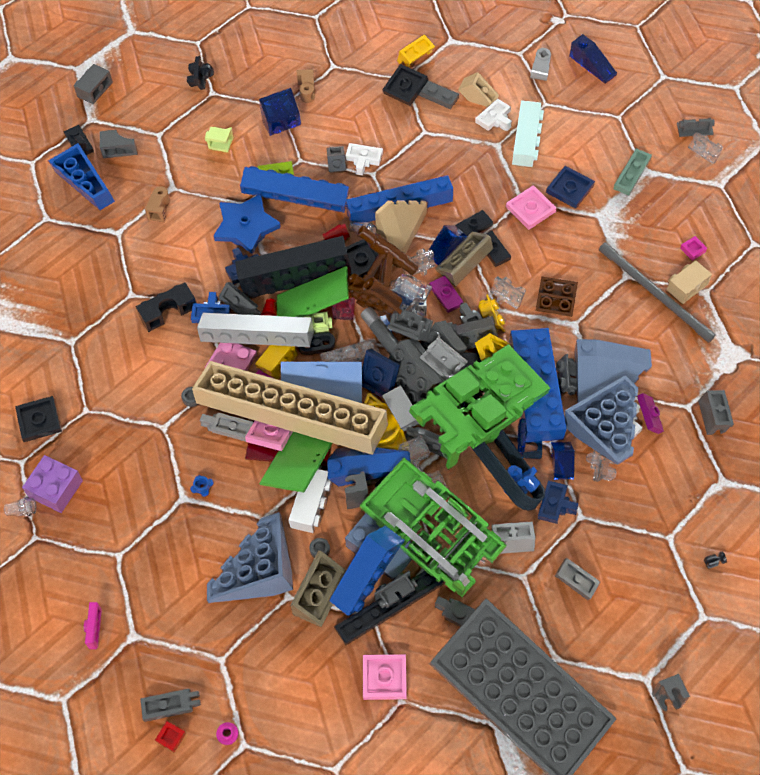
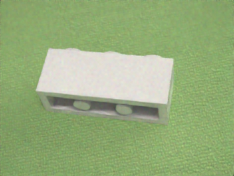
(309, 504)

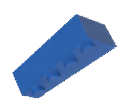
(81, 175)
(366, 569)

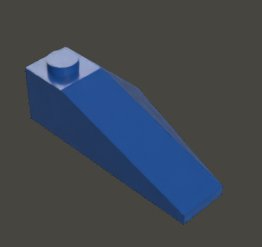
(351, 462)

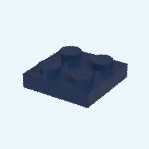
(570, 187)
(378, 373)

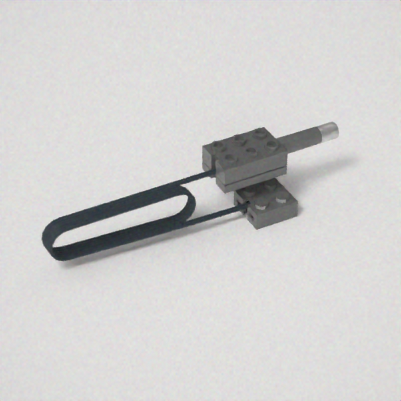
(419, 378)

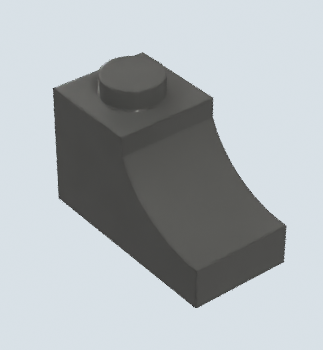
(115, 145)

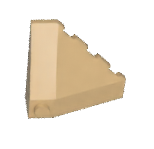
(400, 222)

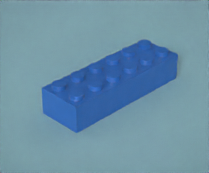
(546, 416)

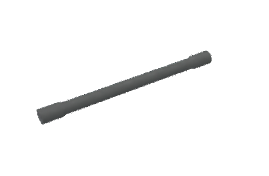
(699, 328)

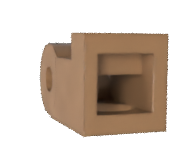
(307, 89)
(156, 205)

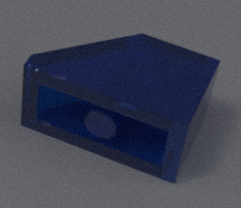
(446, 242)

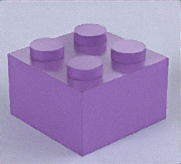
(52, 484)

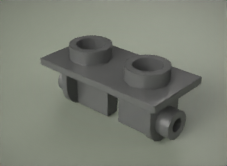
(690, 127)
(565, 368)
(400, 584)

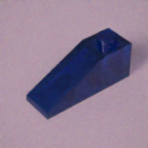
(591, 58)

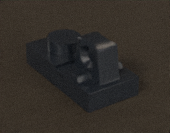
(76, 135)

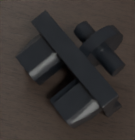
(199, 73)

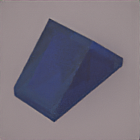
(562, 460)

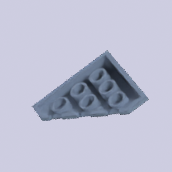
(605, 362)
(606, 420)
(258, 569)

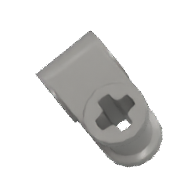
(541, 64)

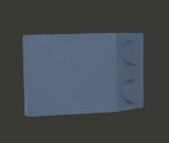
(358, 534)

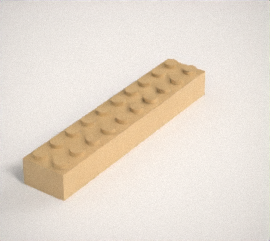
(291, 407)

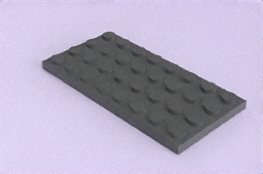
(522, 691)

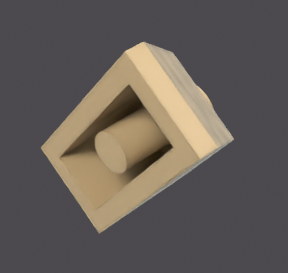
(478, 90)

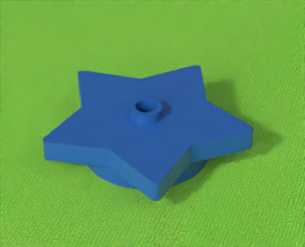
(245, 223)

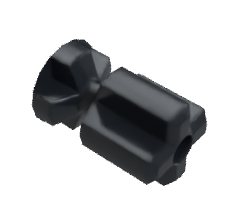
(713, 561)

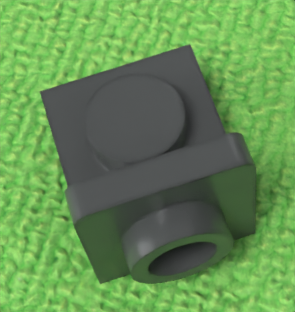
(336, 159)

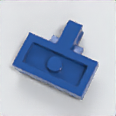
(211, 306)

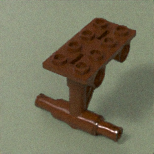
(373, 288)

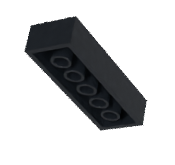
(291, 267)

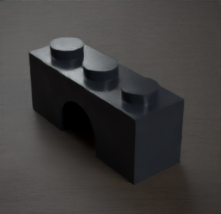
(178, 298)

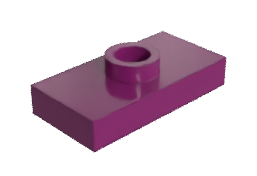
(446, 294)
(650, 413)

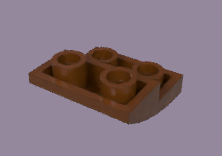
(556, 296)

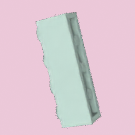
(526, 133)

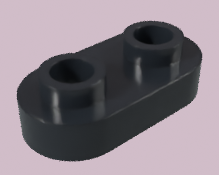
(317, 344)

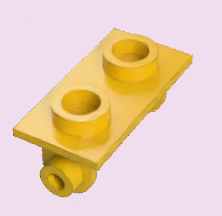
(489, 308)

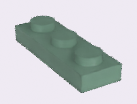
(632, 172)

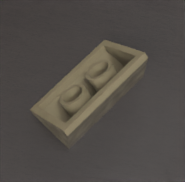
(465, 257)
(315, 591)

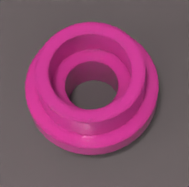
(230, 739)

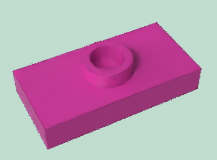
(92, 625)

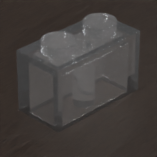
(412, 288)

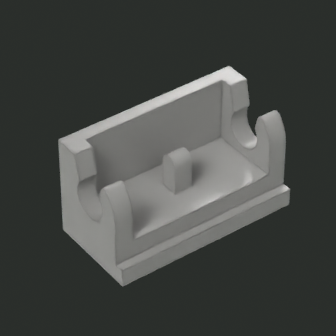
(443, 359)
(399, 406)
(517, 536)

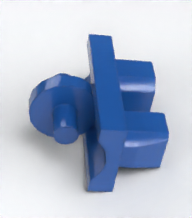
(525, 480)

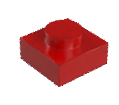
(170, 736)

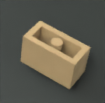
(689, 281)

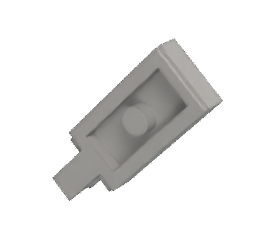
(226, 425)

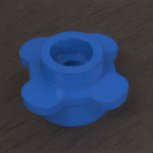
(201, 480)

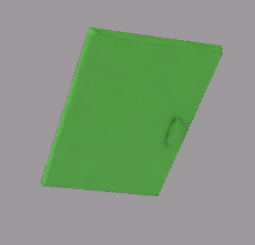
(314, 295)
(296, 463)

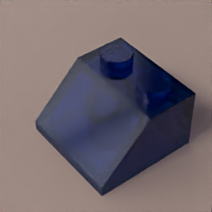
(279, 112)

